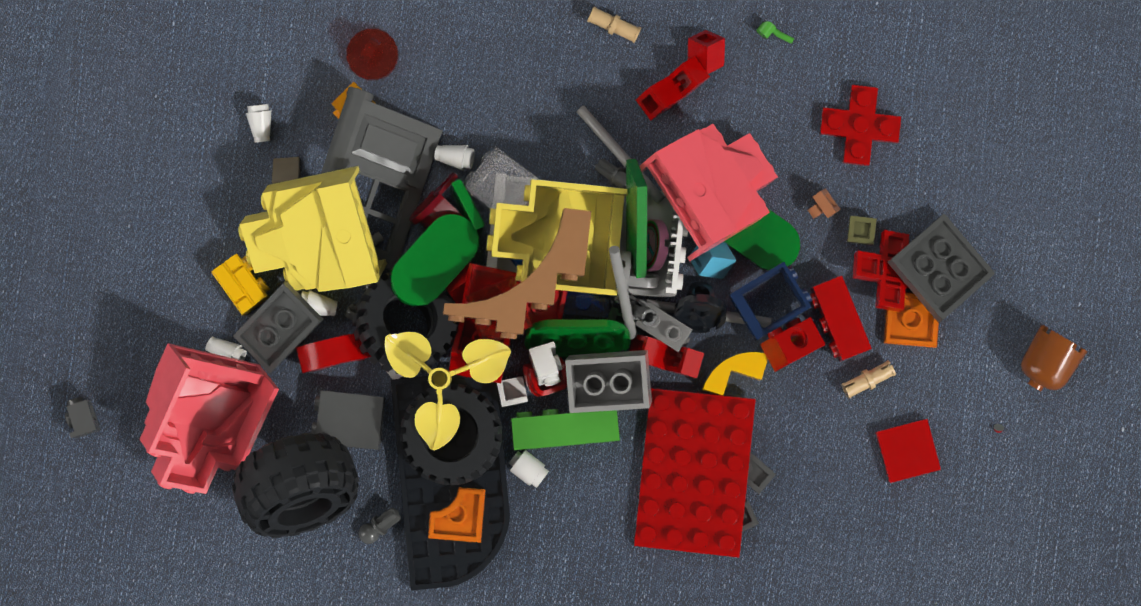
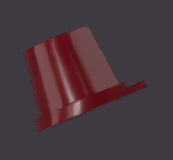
(434, 205)

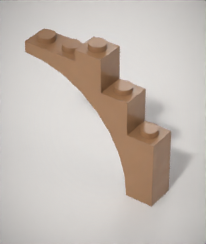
(509, 309)

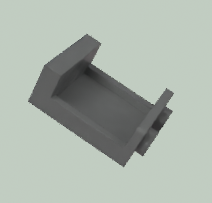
(350, 418)

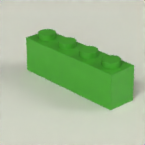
(563, 429)

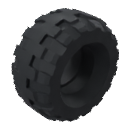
(295, 485)

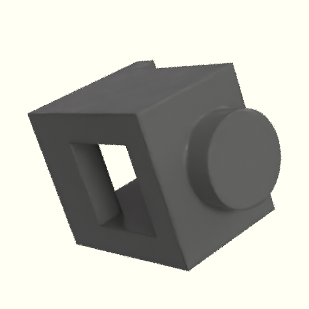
(81, 417)

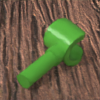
(768, 28)

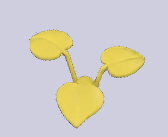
(411, 350)

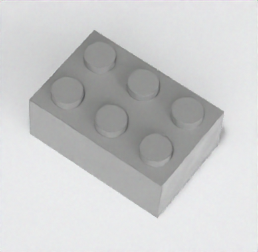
(608, 381)

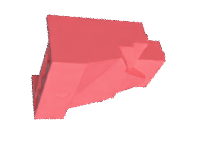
(712, 184)
(203, 415)

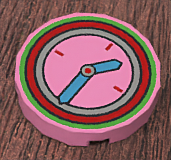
(656, 248)

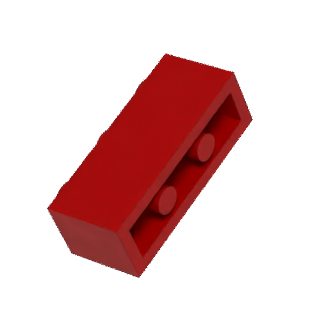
(839, 319)

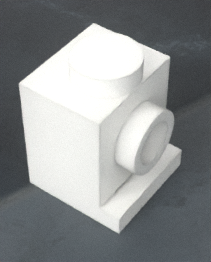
(545, 364)

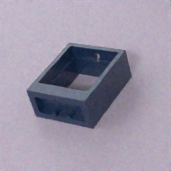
(790, 276)

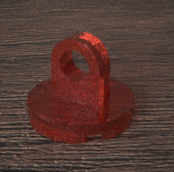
(372, 54)

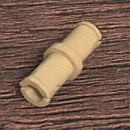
(614, 24)
(868, 379)

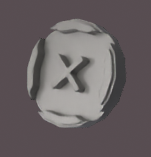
(650, 281)

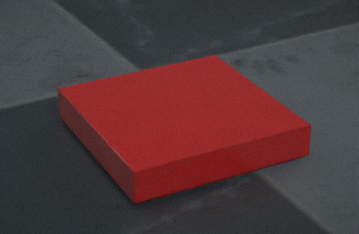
(908, 450)

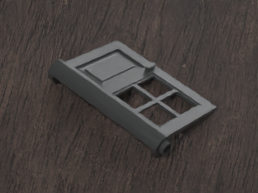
(389, 151)

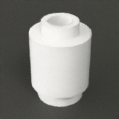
(528, 468)

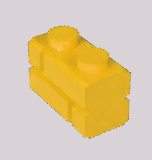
(241, 284)

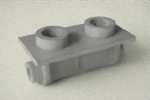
(667, 329)

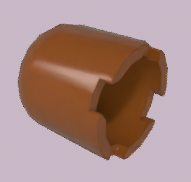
(1050, 360)

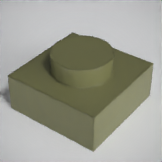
(861, 230)

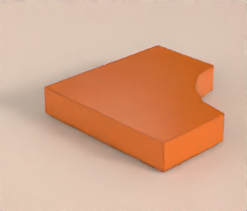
(461, 519)

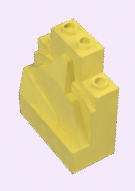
(530, 230)
(315, 232)

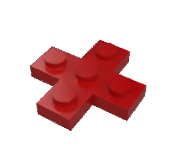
(860, 125)
(875, 268)

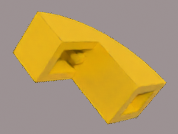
(746, 364)

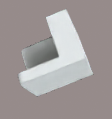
(512, 391)

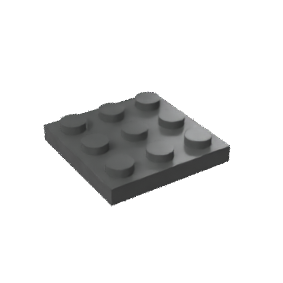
(941, 268)

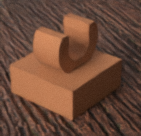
(824, 204)

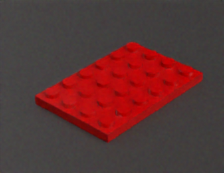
(695, 472)

